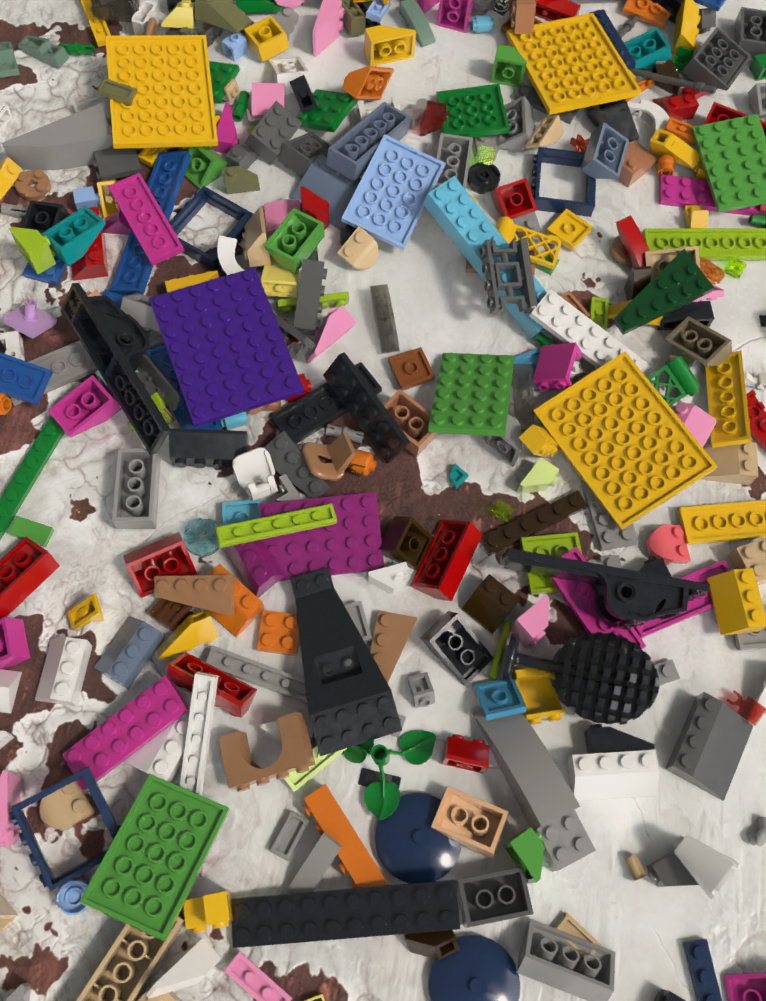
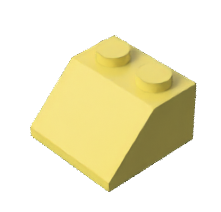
(181, 15)

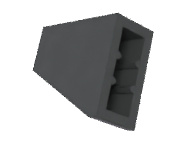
(670, 872)

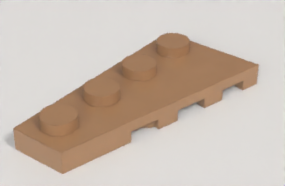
(200, 591)
(389, 639)

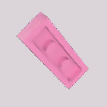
(254, 980)

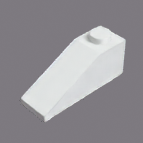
(188, 971)

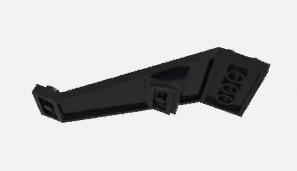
(349, 701)

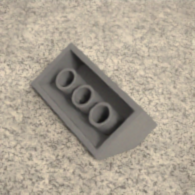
(553, 961)

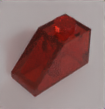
(433, 117)

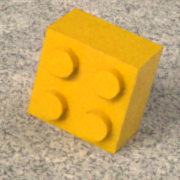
(266, 38)

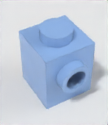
(234, 46)
(86, 197)

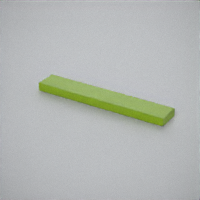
(275, 525)

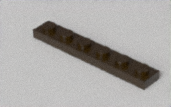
(533, 523)

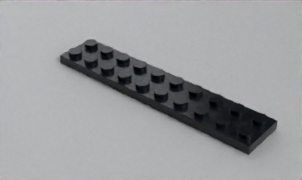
(345, 913)

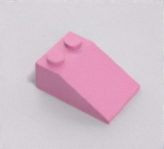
(327, 25)
(335, 326)
(9, 795)

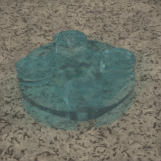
(191, 537)

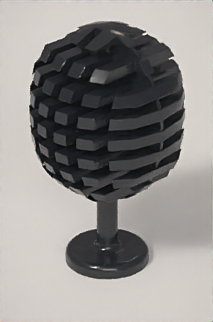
(595, 676)

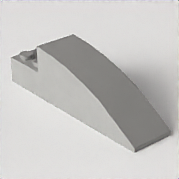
(64, 142)
(537, 788)

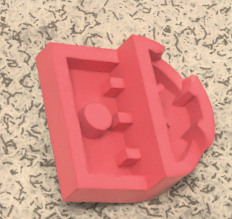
(668, 543)

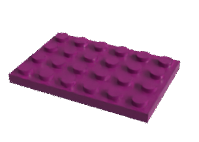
(342, 547)

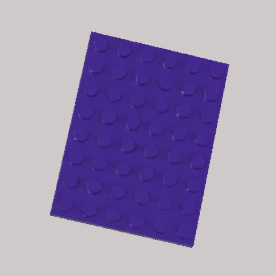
(225, 346)

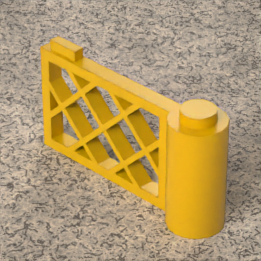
(507, 229)

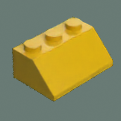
(686, 26)
(737, 602)

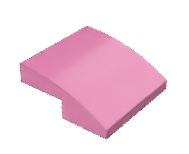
(265, 95)
(277, 211)

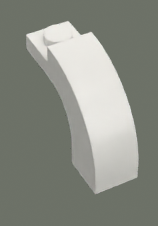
(650, 114)
(226, 255)

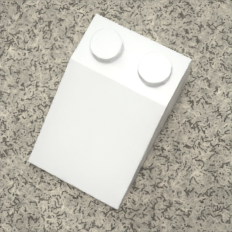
(286, 70)

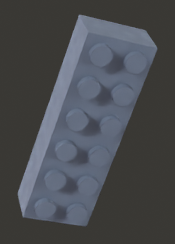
(356, 148)

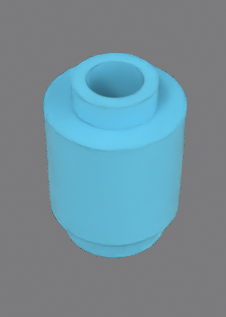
(482, 24)
(234, 421)

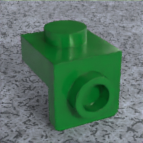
(682, 58)

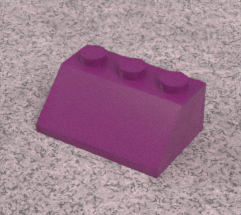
(255, 566)

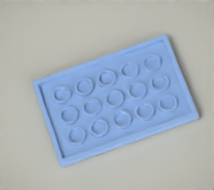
(393, 192)

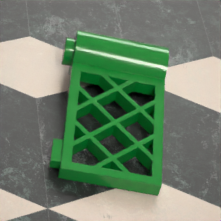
(681, 378)

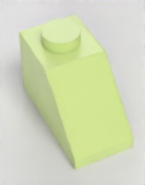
(539, 477)

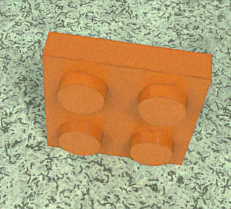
(278, 633)

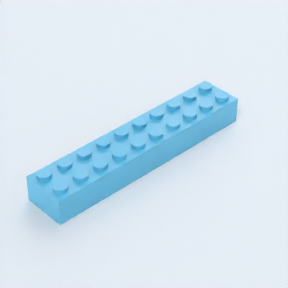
(468, 230)

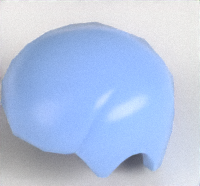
(70, 895)

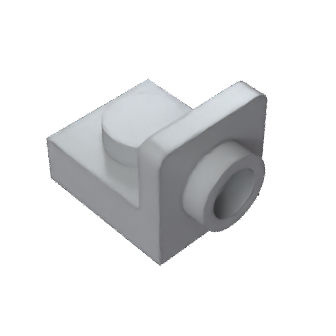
(421, 690)

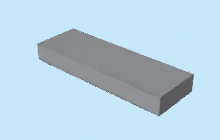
(315, 865)

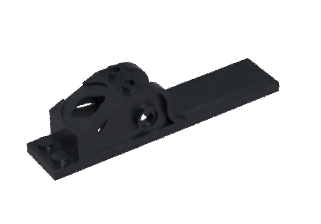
(124, 343)
(621, 594)

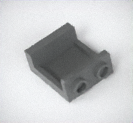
(116, 163)

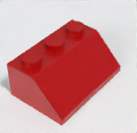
(159, 558)

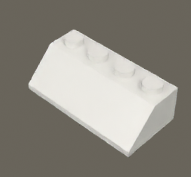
(613, 775)

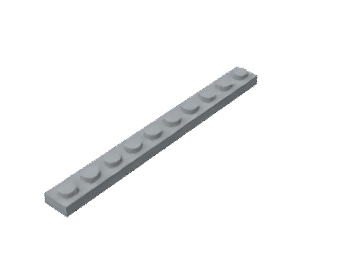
(264, 676)

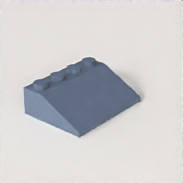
(329, 186)

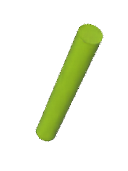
(499, 650)

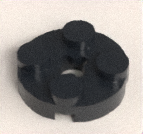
(483, 185)

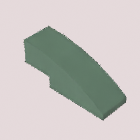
(417, 21)
(44, 50)

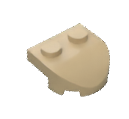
(359, 250)
(65, 807)

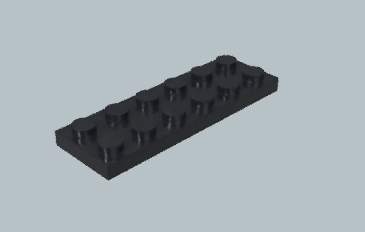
(366, 408)
(316, 409)

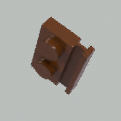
(169, 612)

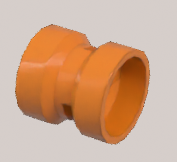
(665, 165)

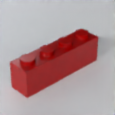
(556, 9)

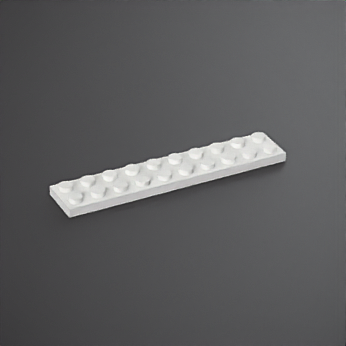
(594, 342)

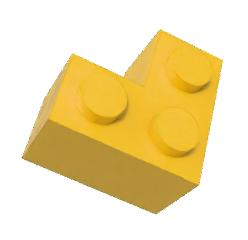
(208, 910)

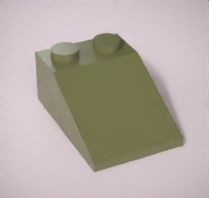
(221, 14)

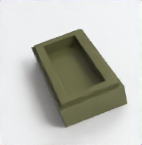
(116, 91)

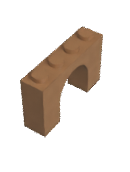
(294, 756)

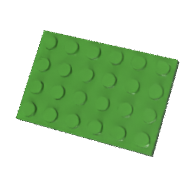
(734, 161)
(472, 394)
(155, 857)

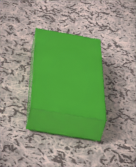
(35, 531)

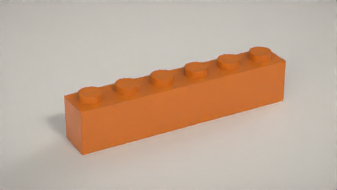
(353, 854)

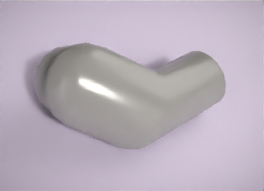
(759, 838)

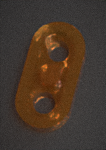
(711, 271)

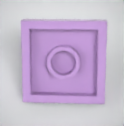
(29, 319)

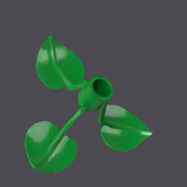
(384, 797)

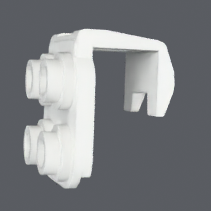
(255, 473)

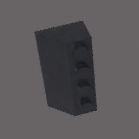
(206, 447)

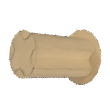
(635, 867)

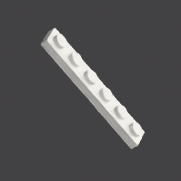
(198, 732)

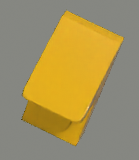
(695, 216)
(85, 612)

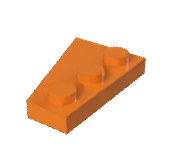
(647, 12)

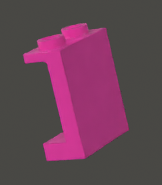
(556, 366)

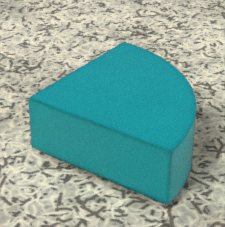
(457, 476)

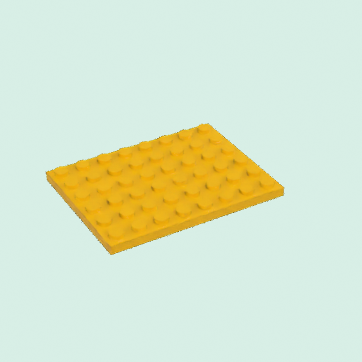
(573, 64)
(172, 91)
(624, 440)

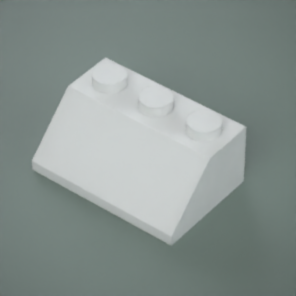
(64, 671)

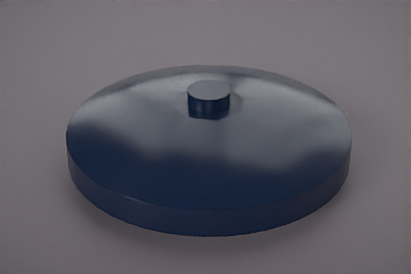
(409, 844)
(475, 973)

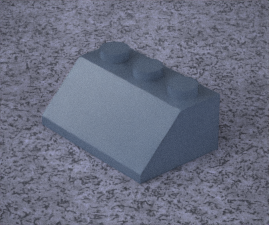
(605, 153)
(129, 652)

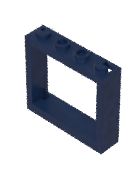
(565, 158)
(192, 207)
(28, 838)

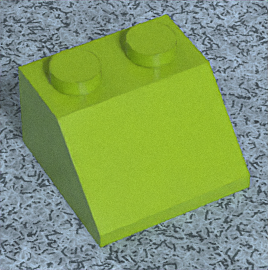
(34, 248)

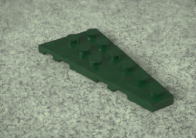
(671, 289)

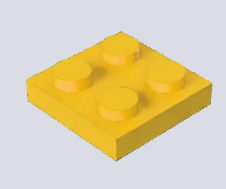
(570, 229)

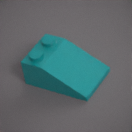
(649, 48)
(74, 234)

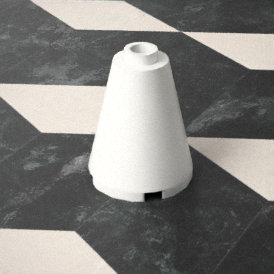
(705, 864)

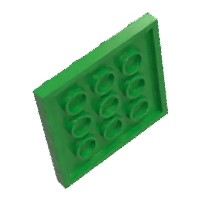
(474, 111)

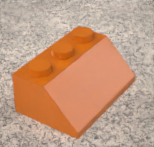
(367, 82)
(246, 606)

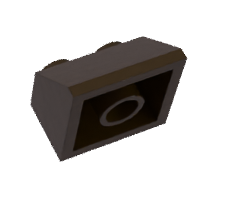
(406, 541)
(490, 604)

